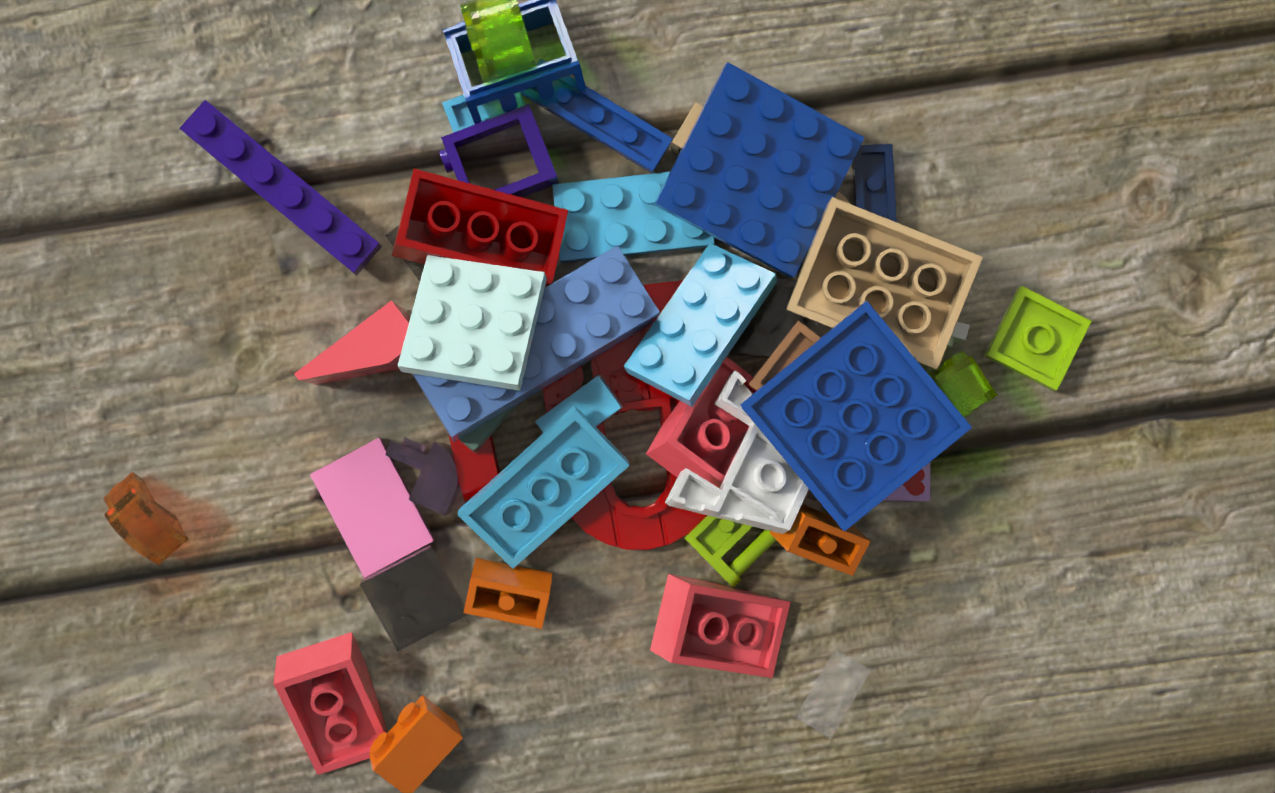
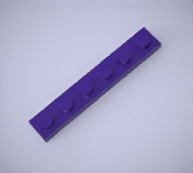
(281, 187)

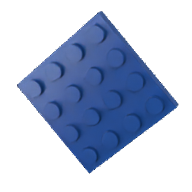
(759, 170)
(855, 416)

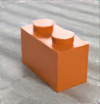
(823, 541)
(508, 593)
(414, 745)

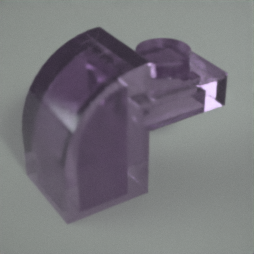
(438, 480)

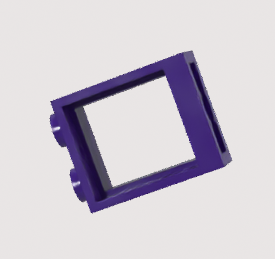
(523, 115)

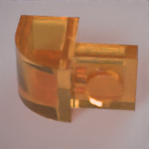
(142, 521)

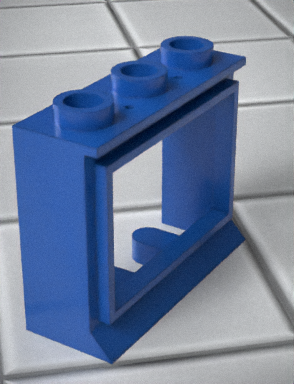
(535, 15)

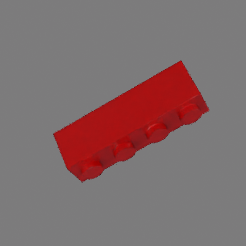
(478, 225)

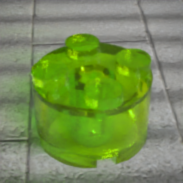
(497, 37)
(964, 383)

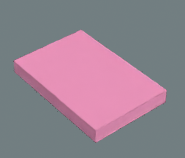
(372, 507)

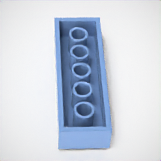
(575, 324)

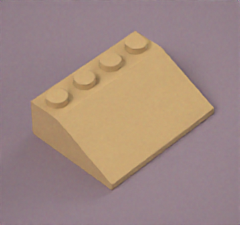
(901, 272)

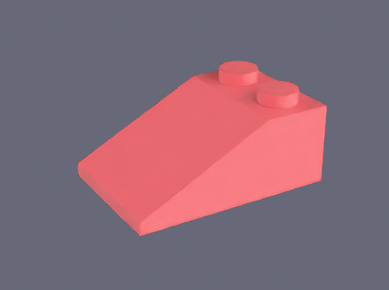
(363, 351)
(702, 435)
(719, 627)
(330, 701)

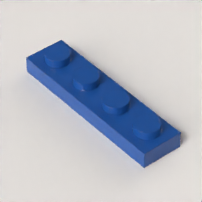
(605, 122)

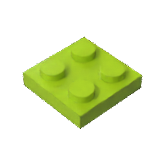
(1037, 338)

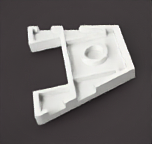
(759, 483)

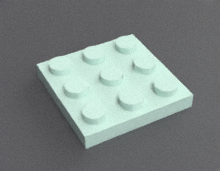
(473, 322)

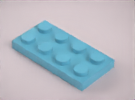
(621, 214)
(700, 324)
(543, 487)

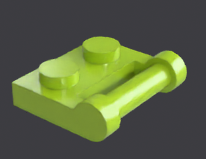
(716, 536)

